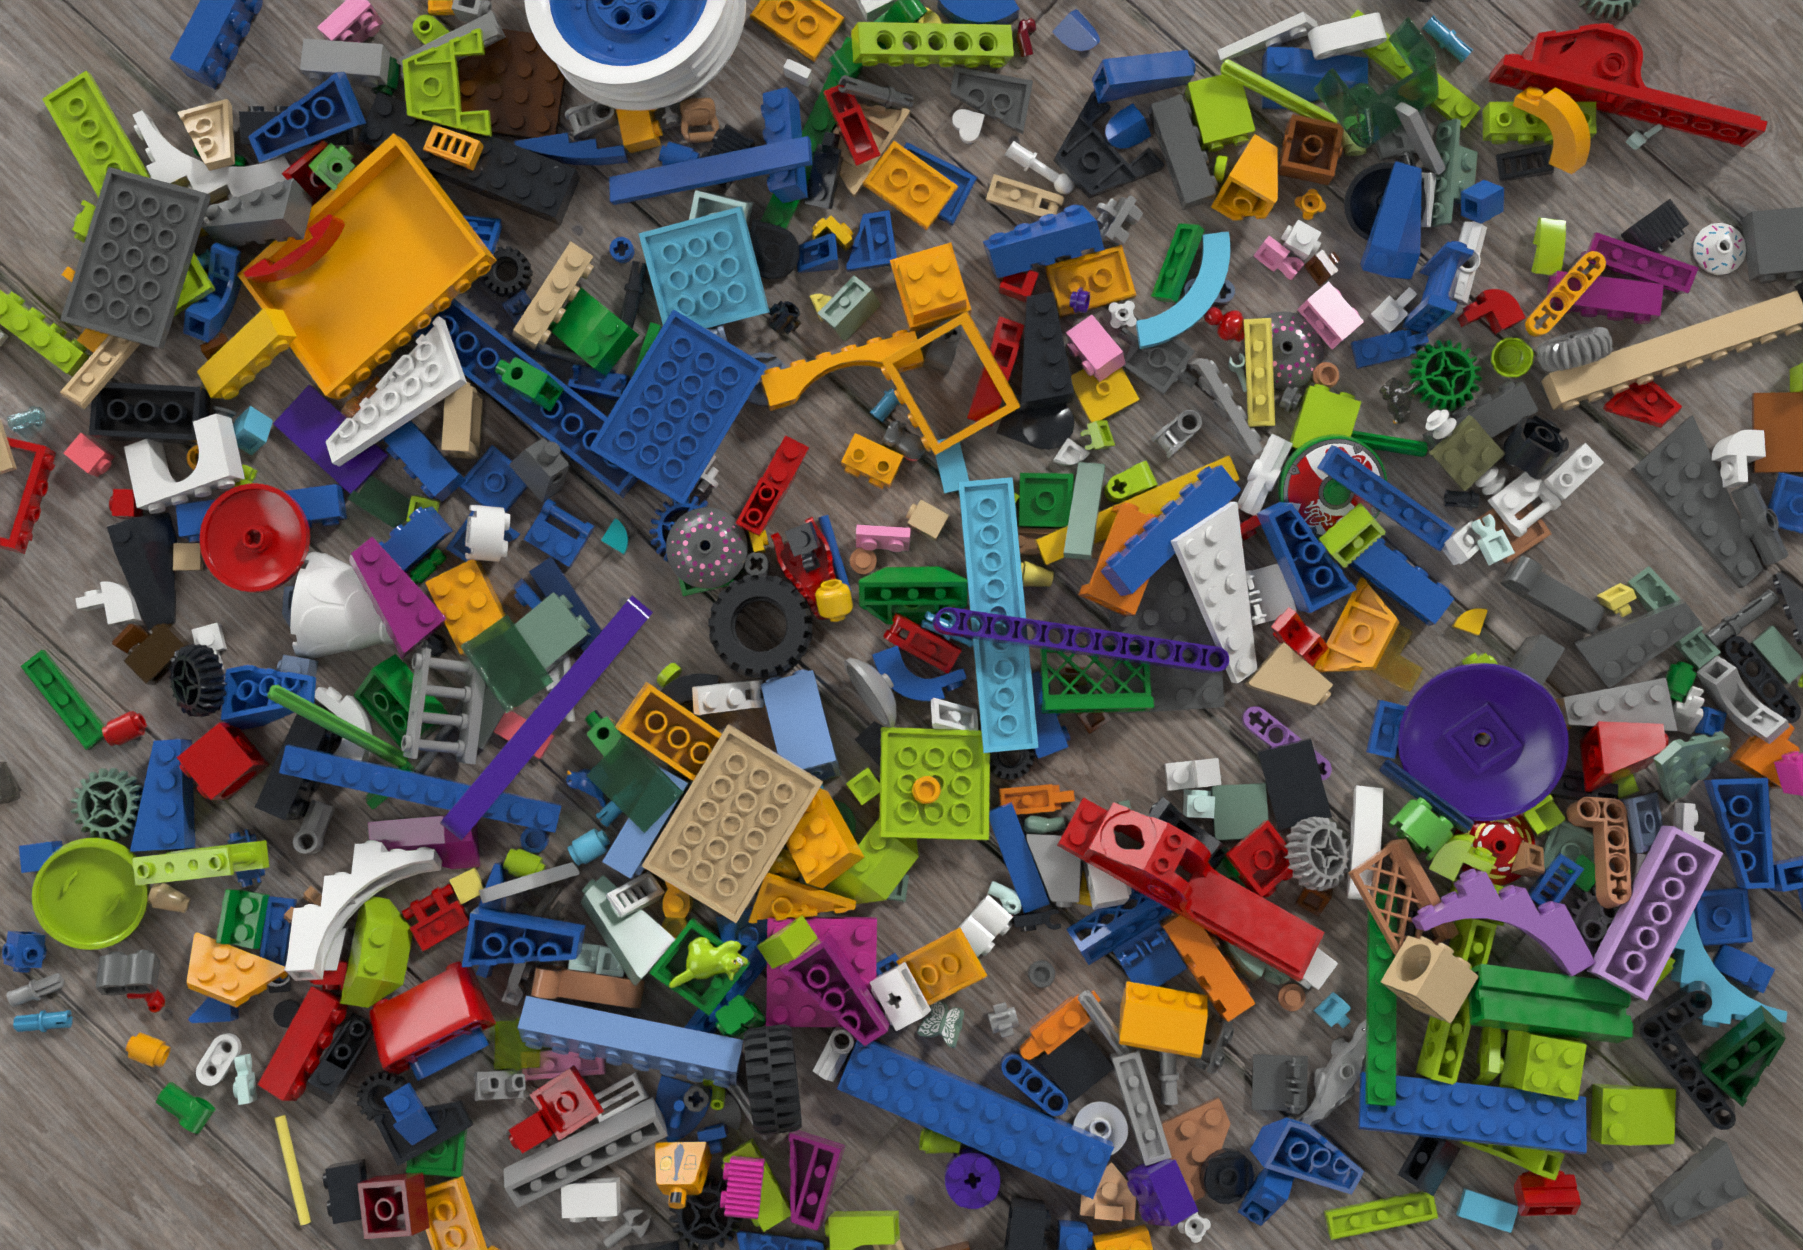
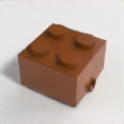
(1310, 149)

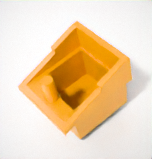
(930, 287)

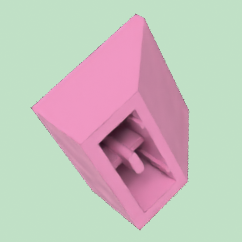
(351, 22)

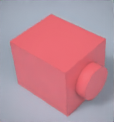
(89, 455)

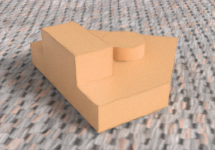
(1111, 1199)

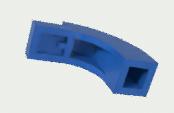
(979, 11)
(210, 313)
(908, 684)

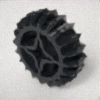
(197, 680)
(714, 1222)

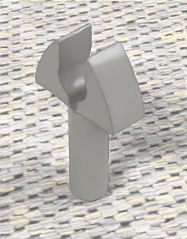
(628, 1227)

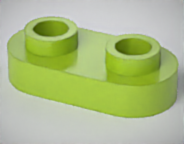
(434, 32)

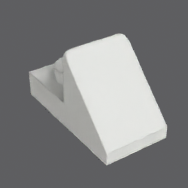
(1462, 544)
(953, 716)
(1192, 774)

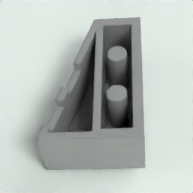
(362, 62)

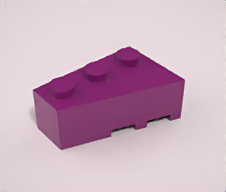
(813, 1174)

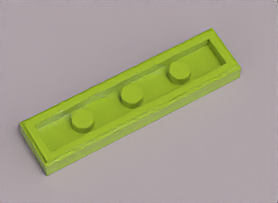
(1380, 1214)

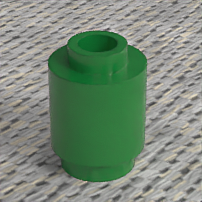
(1679, 680)

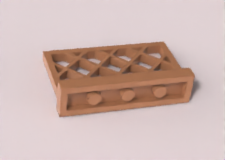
(1416, 885)

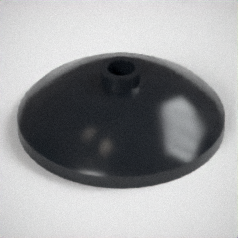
(1363, 196)

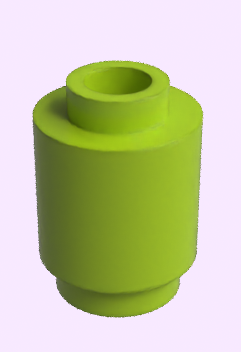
(523, 863)

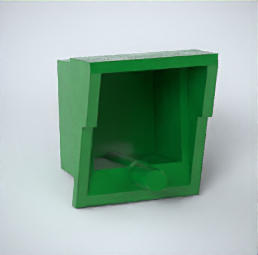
(703, 992)

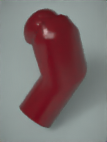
(1022, 37)

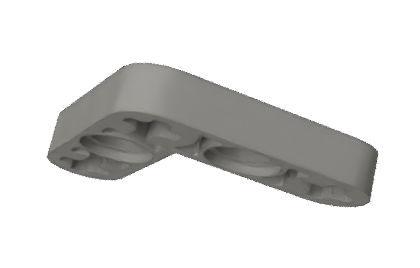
(528, 882)

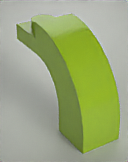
(1537, 1161)

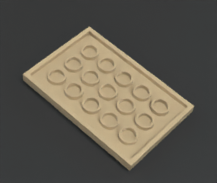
(732, 823)

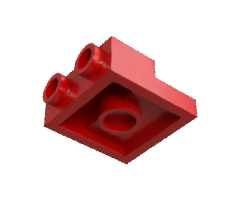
(1261, 860)

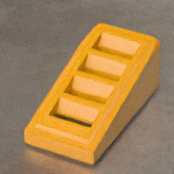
(473, 152)

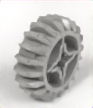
(1574, 349)
(1317, 853)

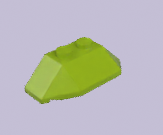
(880, 869)
(377, 953)

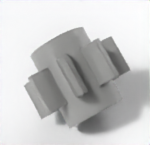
(1003, 1020)

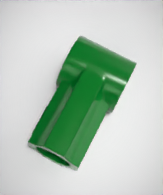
(190, 1110)

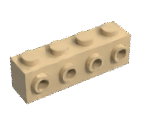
(551, 297)

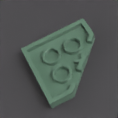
(1687, 762)

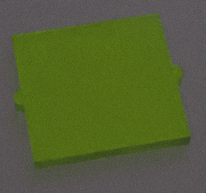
(511, 1051)

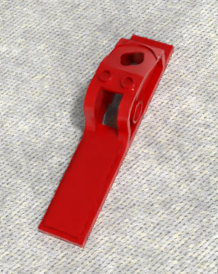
(1605, 68)
(1204, 899)

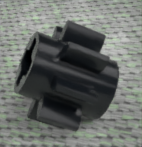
(784, 317)

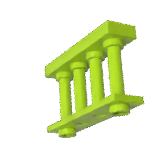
(200, 862)

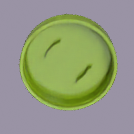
(89, 894)

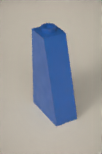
(1141, 74)

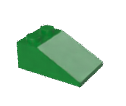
(594, 332)

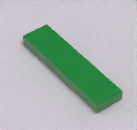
(64, 699)

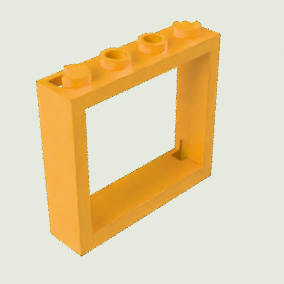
(916, 416)

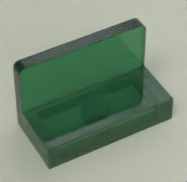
(382, 502)

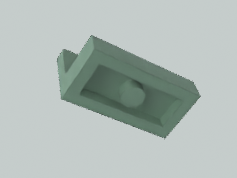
(849, 308)

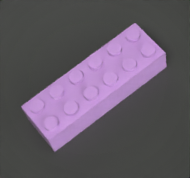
(1656, 913)

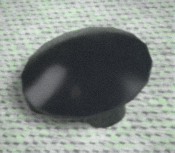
(1048, 426)

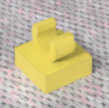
(1617, 599)

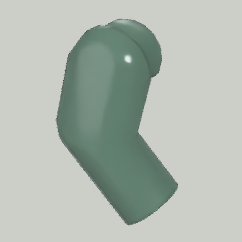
(1043, 825)

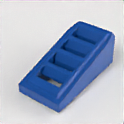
(1557, 896)

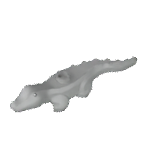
(1336, 1080)

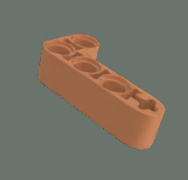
(1611, 887)
(559, 981)

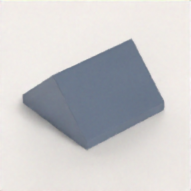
(1643, 820)

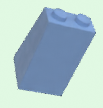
(801, 723)

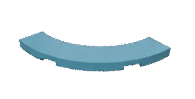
(1198, 299)

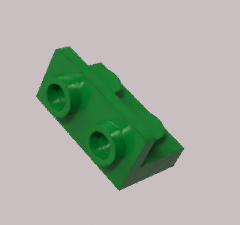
(242, 918)

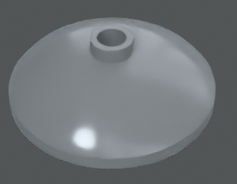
(873, 689)

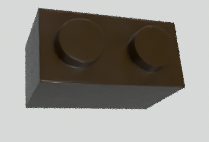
(153, 656)

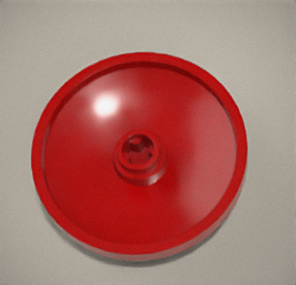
(254, 538)

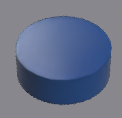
(534, 840)

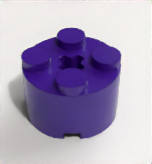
(972, 1194)

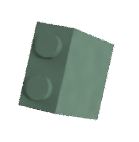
(553, 630)

